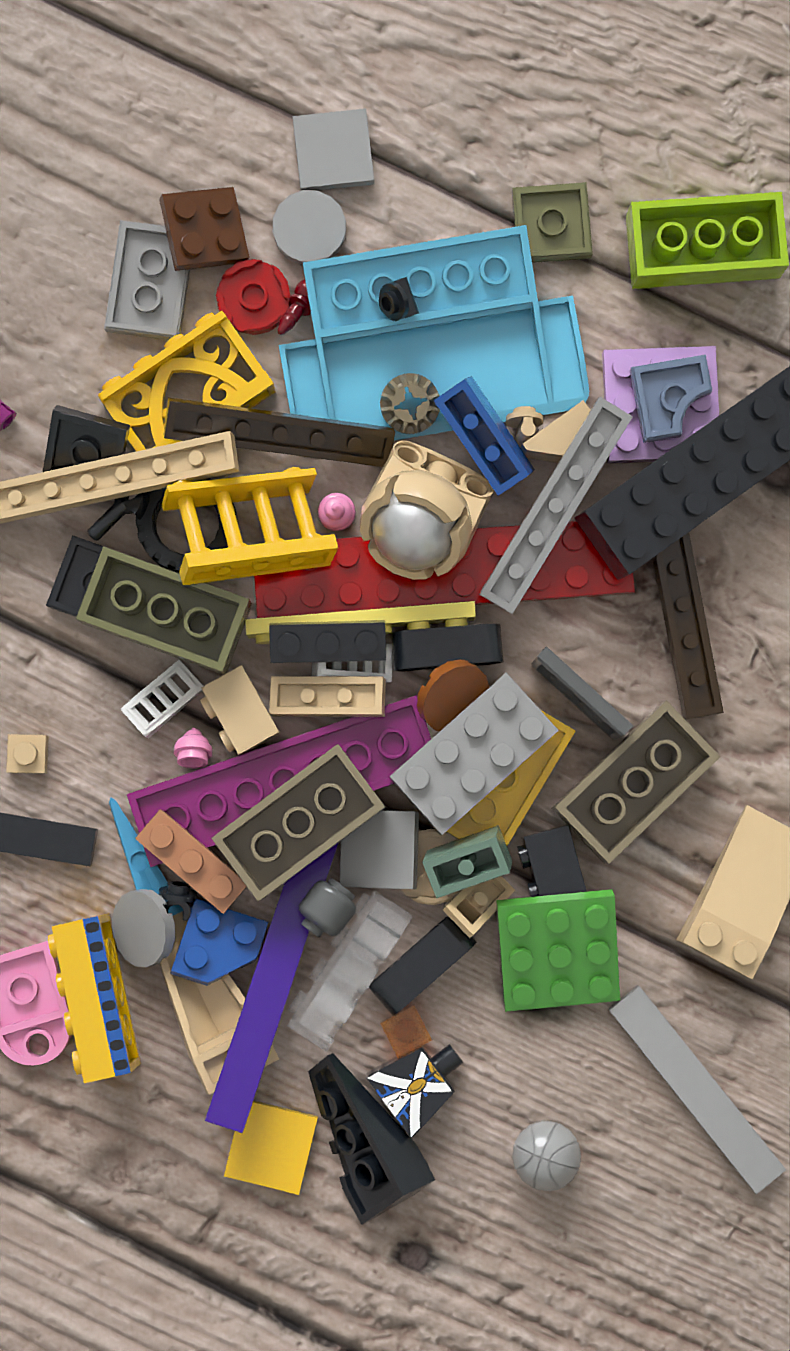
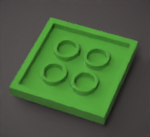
(558, 950)

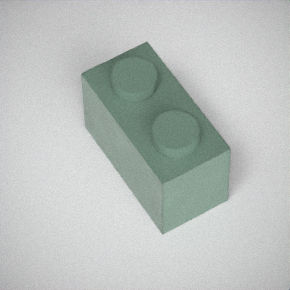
(467, 861)

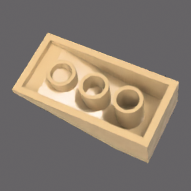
(743, 895)

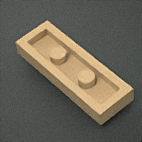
(327, 696)

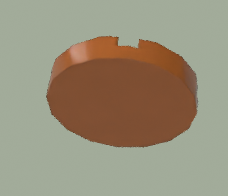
(450, 692)

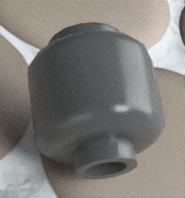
(327, 908)

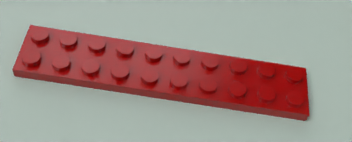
(360, 583)

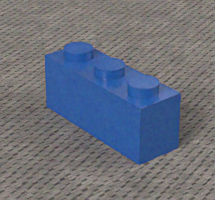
(484, 435)

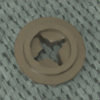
(394, 394)

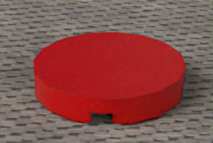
(253, 296)

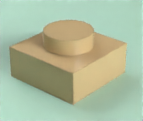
(27, 754)

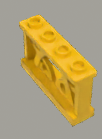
(173, 360)

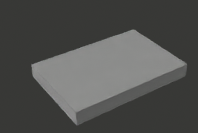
(145, 288)

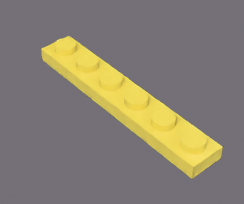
(411, 616)

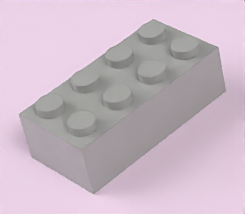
(473, 753)

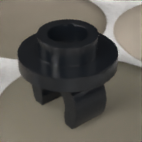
(178, 894)

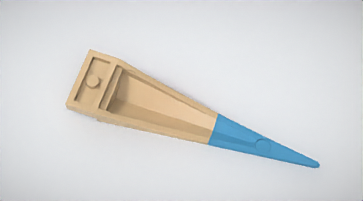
(203, 1012)

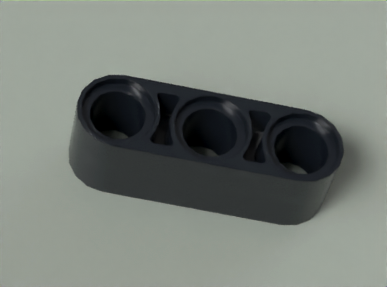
(435, 646)
(421, 965)

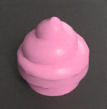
(336, 512)
(193, 750)

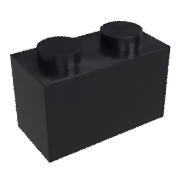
(551, 862)

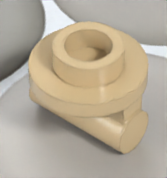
(525, 420)

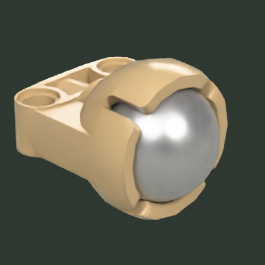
(422, 511)

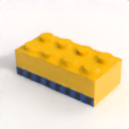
(95, 998)

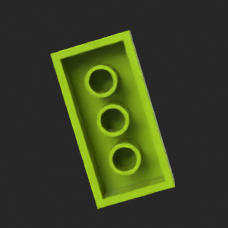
(707, 240)

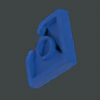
(217, 943)

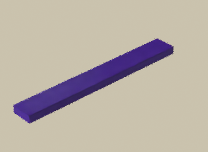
(265, 1001)

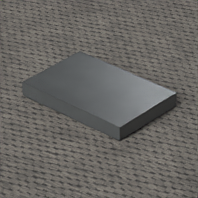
(581, 694)

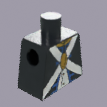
(415, 1085)

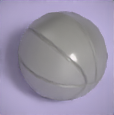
(546, 1155)

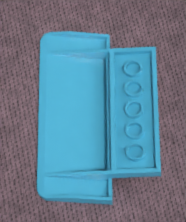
(473, 320)

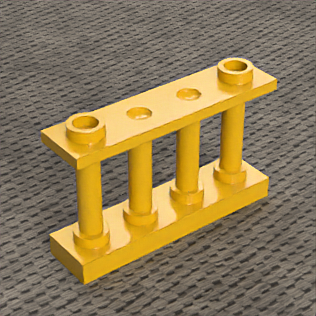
(239, 558)

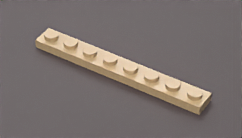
(118, 476)

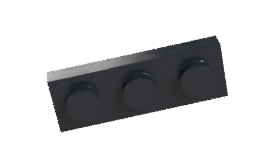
(327, 641)

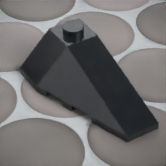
(375, 1152)

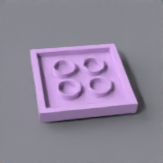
(620, 392)

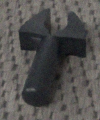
(120, 507)

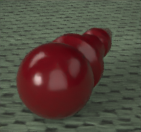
(298, 307)

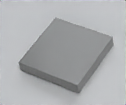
(333, 150)
(382, 852)

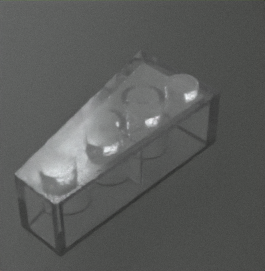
(349, 969)

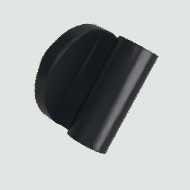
(397, 300)

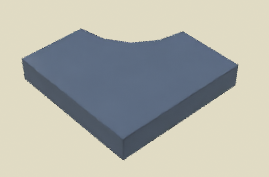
(665, 393)

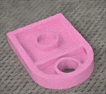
(31, 1004)

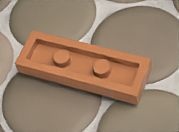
(191, 861)

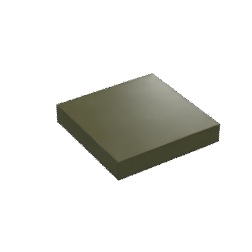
(554, 220)

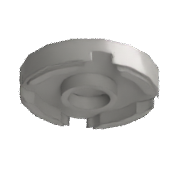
(309, 226)
(143, 928)

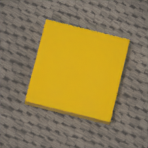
(272, 1148)

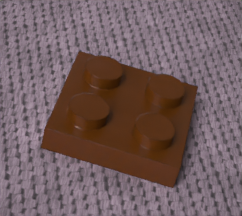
(204, 228)

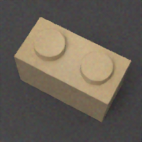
(239, 711)

